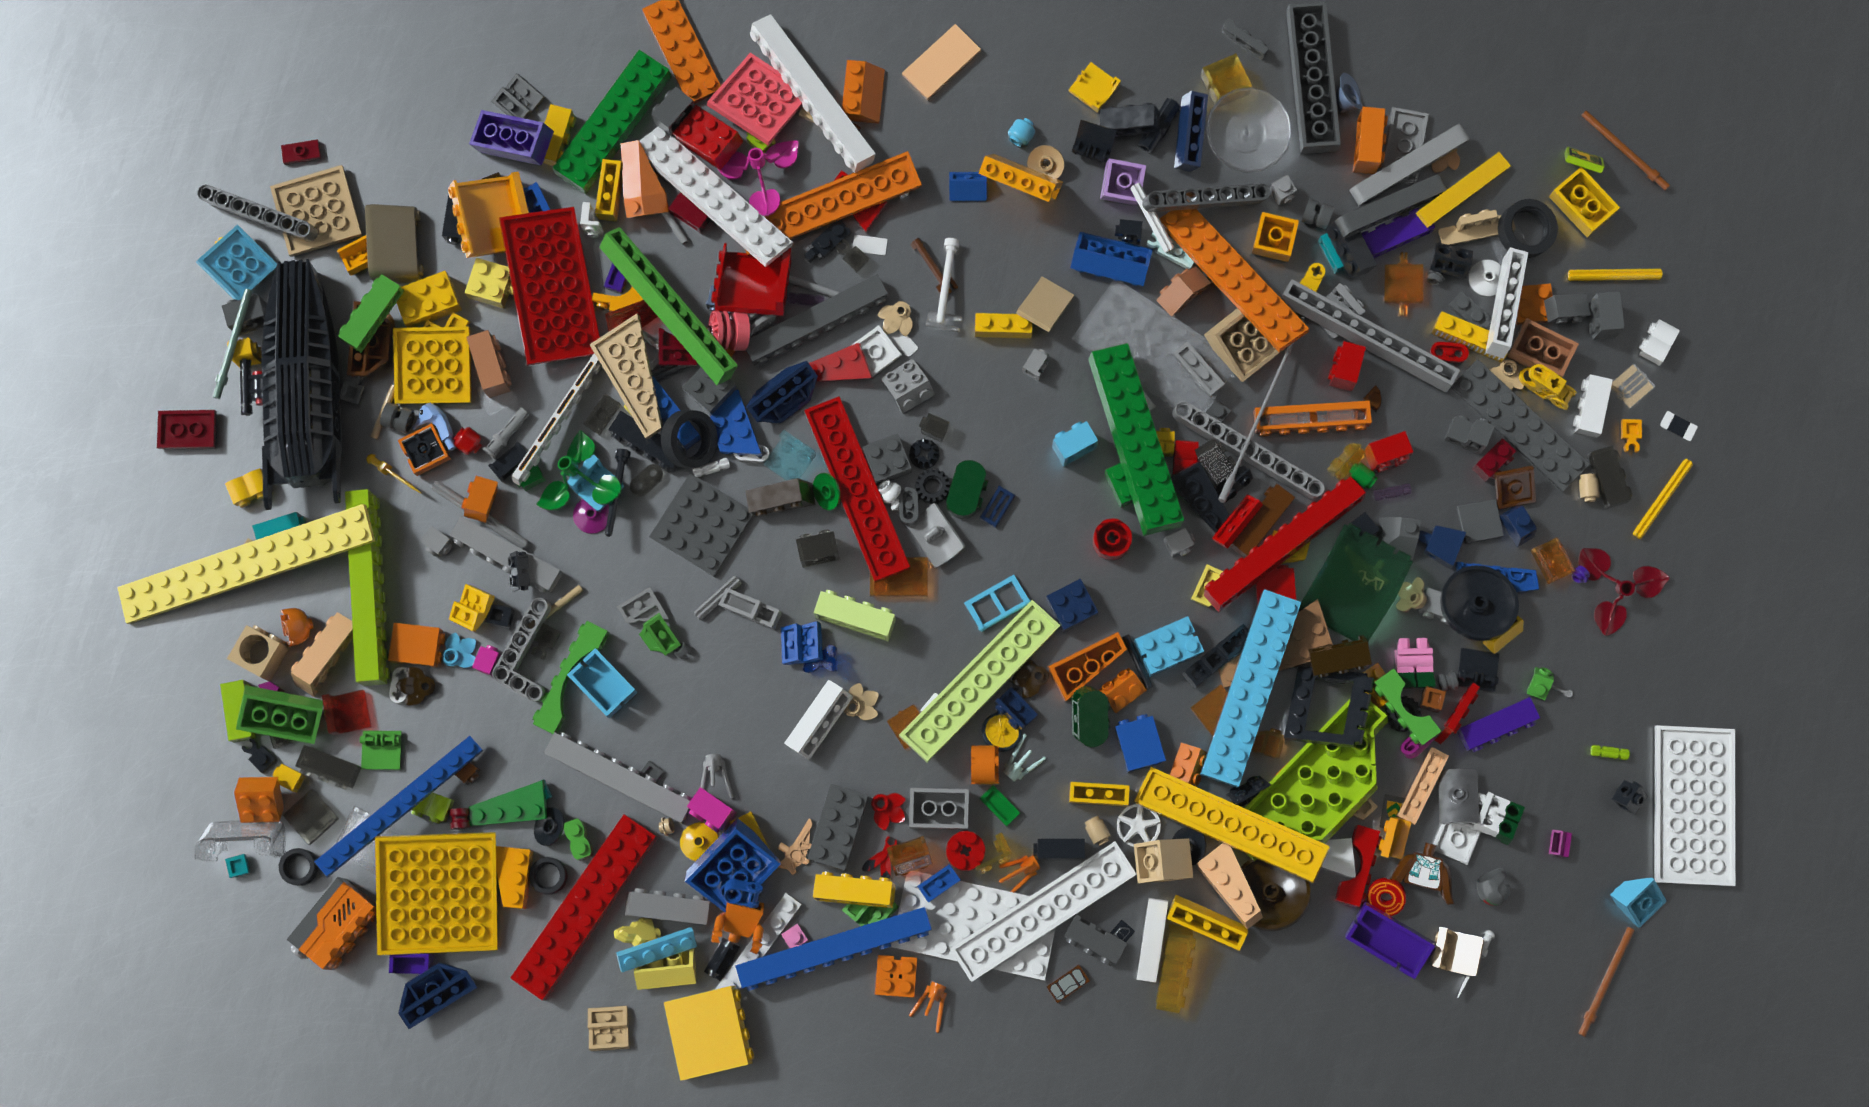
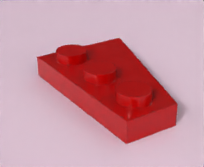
(842, 365)

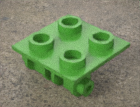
(381, 750)

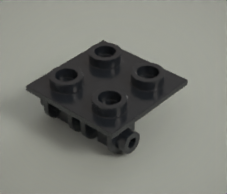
(1094, 141)
(1478, 668)
(1249, 789)

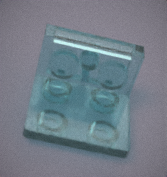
(790, 457)

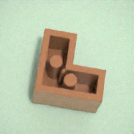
(1182, 290)

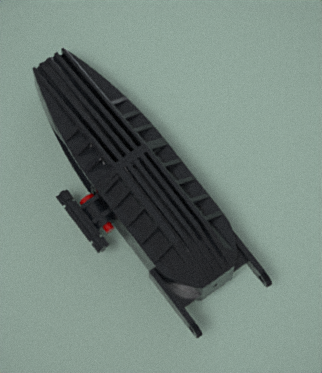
(297, 384)

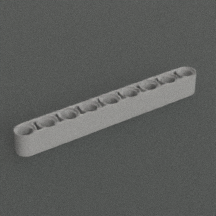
(1257, 450)

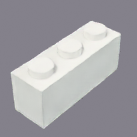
(1592, 405)

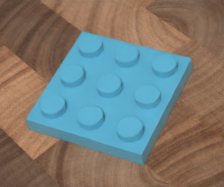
(237, 263)

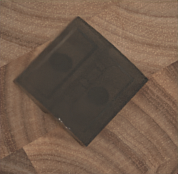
(310, 816)

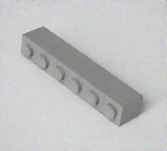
(498, 550)

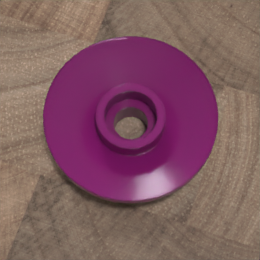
(590, 524)

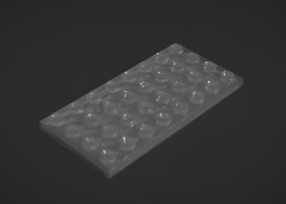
(1152, 337)

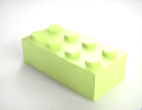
(854, 615)

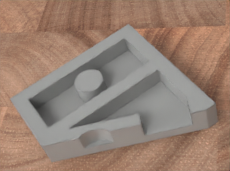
(641, 607)

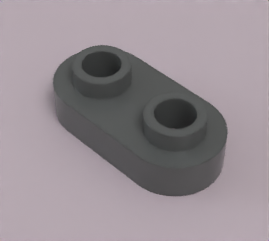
(909, 507)

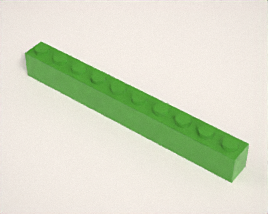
(668, 306)

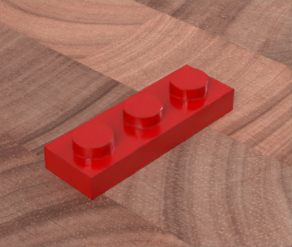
(1237, 521)

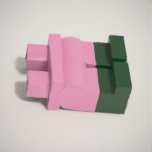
(1415, 664)

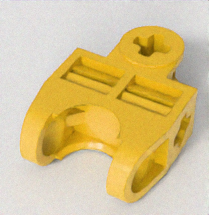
(1548, 385)

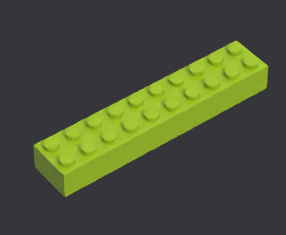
(368, 599)

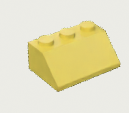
(667, 972)

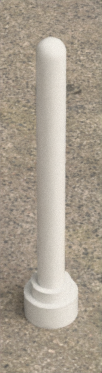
(951, 246)

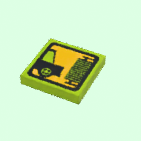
(1584, 159)

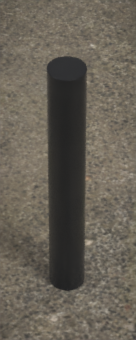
(1137, 662)

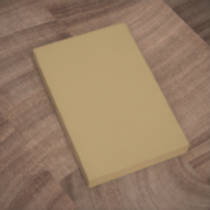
(1045, 304)

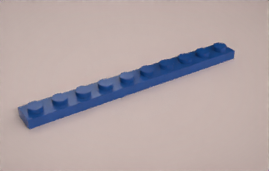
(398, 806)

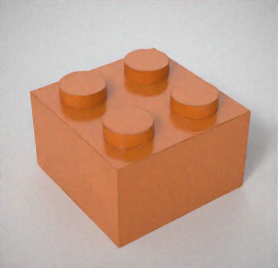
(259, 799)

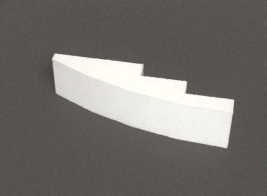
(1152, 940)

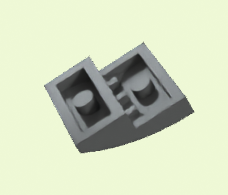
(518, 98)

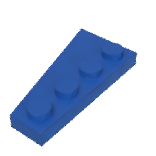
(1522, 579)

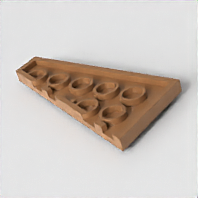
(1307, 633)

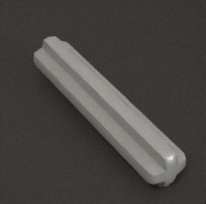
(714, 600)

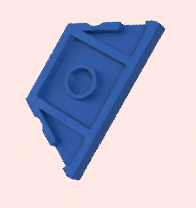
(735, 428)

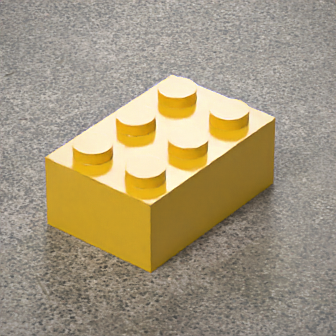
(1584, 202)
(428, 300)

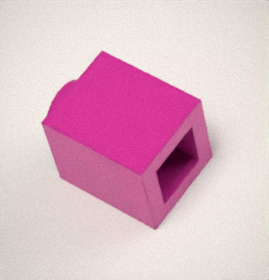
(486, 659)

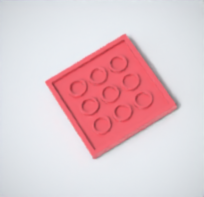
(756, 99)

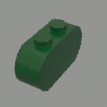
(966, 489)
(1090, 716)

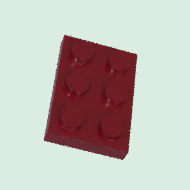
(186, 429)

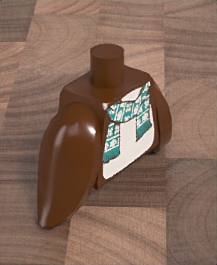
(1426, 871)

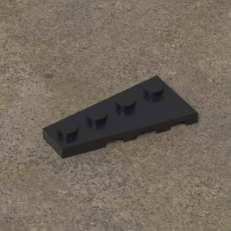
(1199, 492)

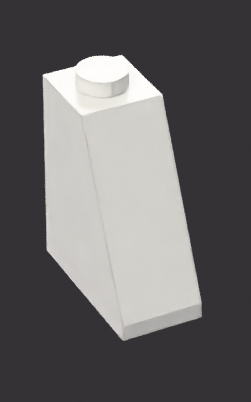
(1340, 858)

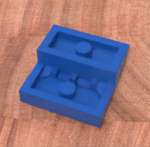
(801, 643)

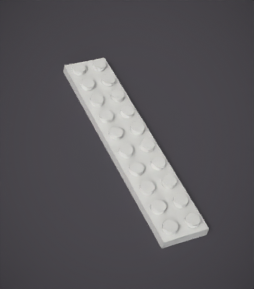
(714, 197)
(1043, 911)

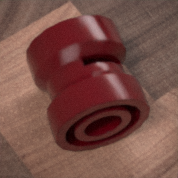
(459, 823)

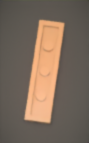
(1422, 785)

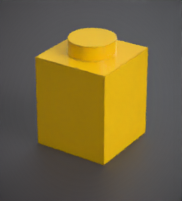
(289, 777)

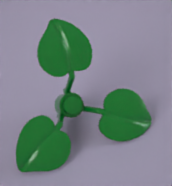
(556, 494)

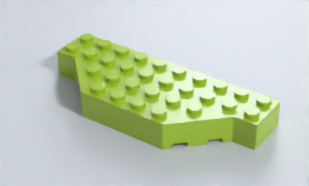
(1323, 782)

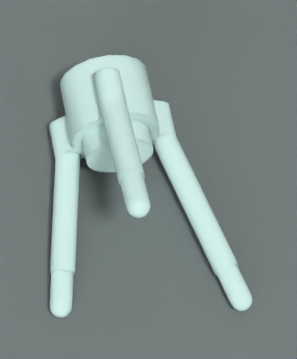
(1014, 770)

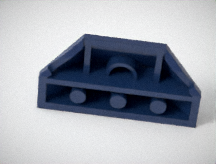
(783, 394)
(433, 992)

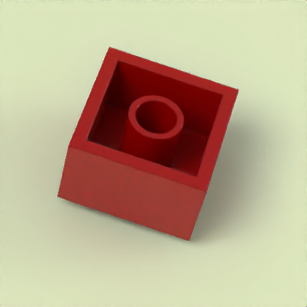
(1347, 366)
(1388, 452)

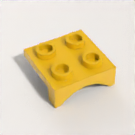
(1094, 87)

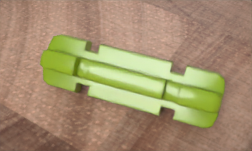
(1609, 752)

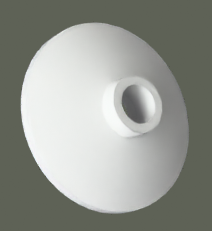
(1479, 281)

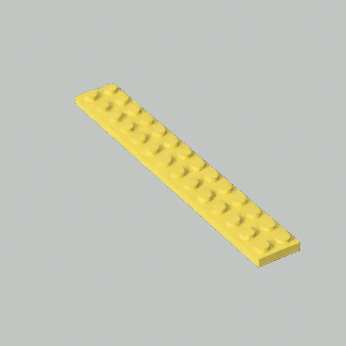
(246, 564)

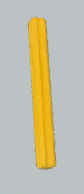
(1614, 274)
(1662, 499)

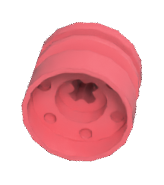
(730, 330)

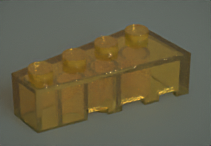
(1175, 968)

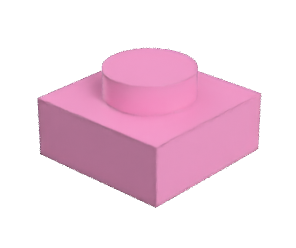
(794, 936)

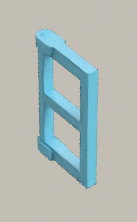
(1004, 614)

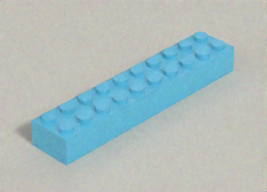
(1250, 688)

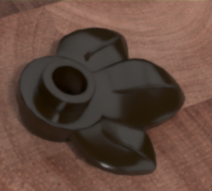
(1027, 678)
(413, 686)

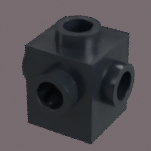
(1630, 796)

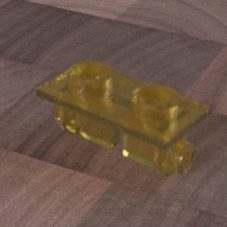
(1352, 454)

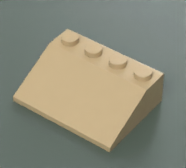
(1240, 345)

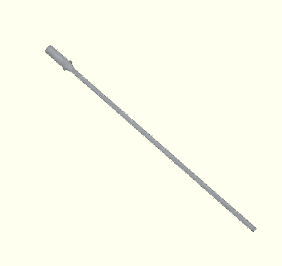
(1231, 479)

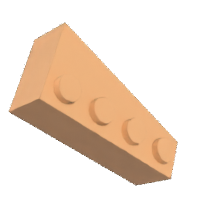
(322, 653)
(1228, 880)

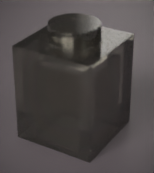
(934, 427)

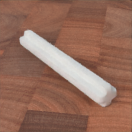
(1153, 219)

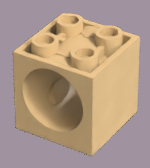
(241, 652)
(1163, 860)

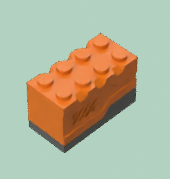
(333, 924)

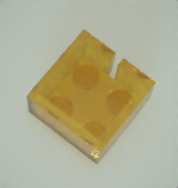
(1224, 77)

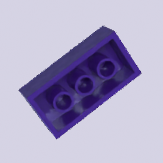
(511, 137)

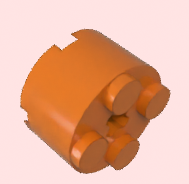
(984, 764)

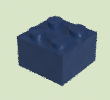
(1072, 605)

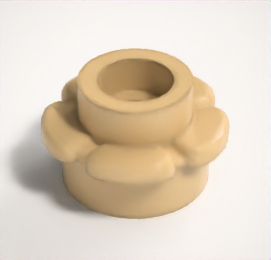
(666, 826)

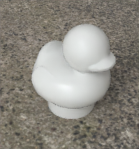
(889, 492)

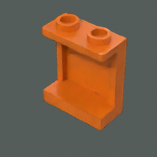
(416, 645)

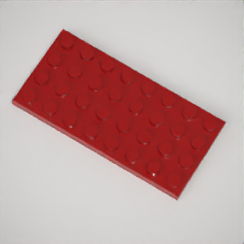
(550, 285)

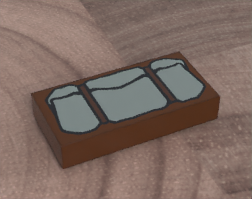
(1068, 983)

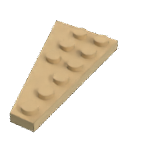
(628, 367)

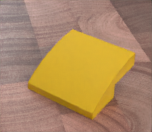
(472, 607)

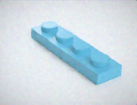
(656, 949)

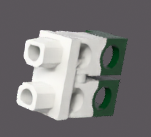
(1498, 817)

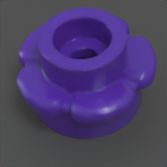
(1580, 575)

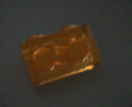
(1552, 560)

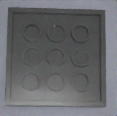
(702, 524)

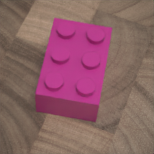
(715, 812)

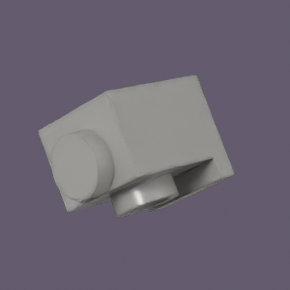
(1036, 363)

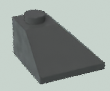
(1400, 533)

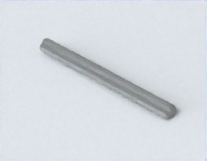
(491, 522)

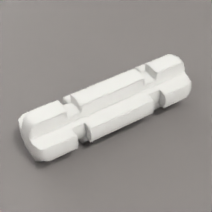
(711, 467)

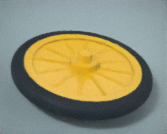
(1000, 733)

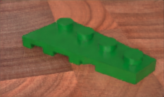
(515, 806)

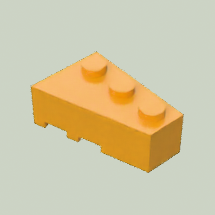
(513, 875)

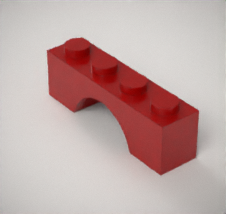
(1365, 842)

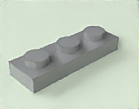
(1198, 369)

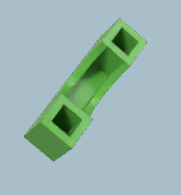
(1421, 728)

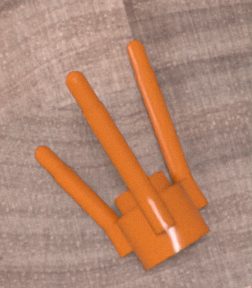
(1029, 866)
(936, 992)

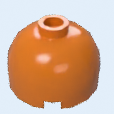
(295, 626)

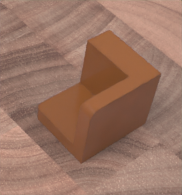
(1432, 699)

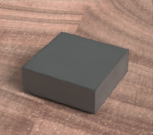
(652, 770)

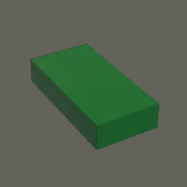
(999, 805)

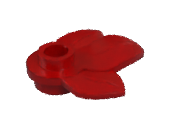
(890, 811)

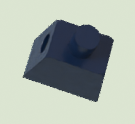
(1518, 525)
(1442, 544)

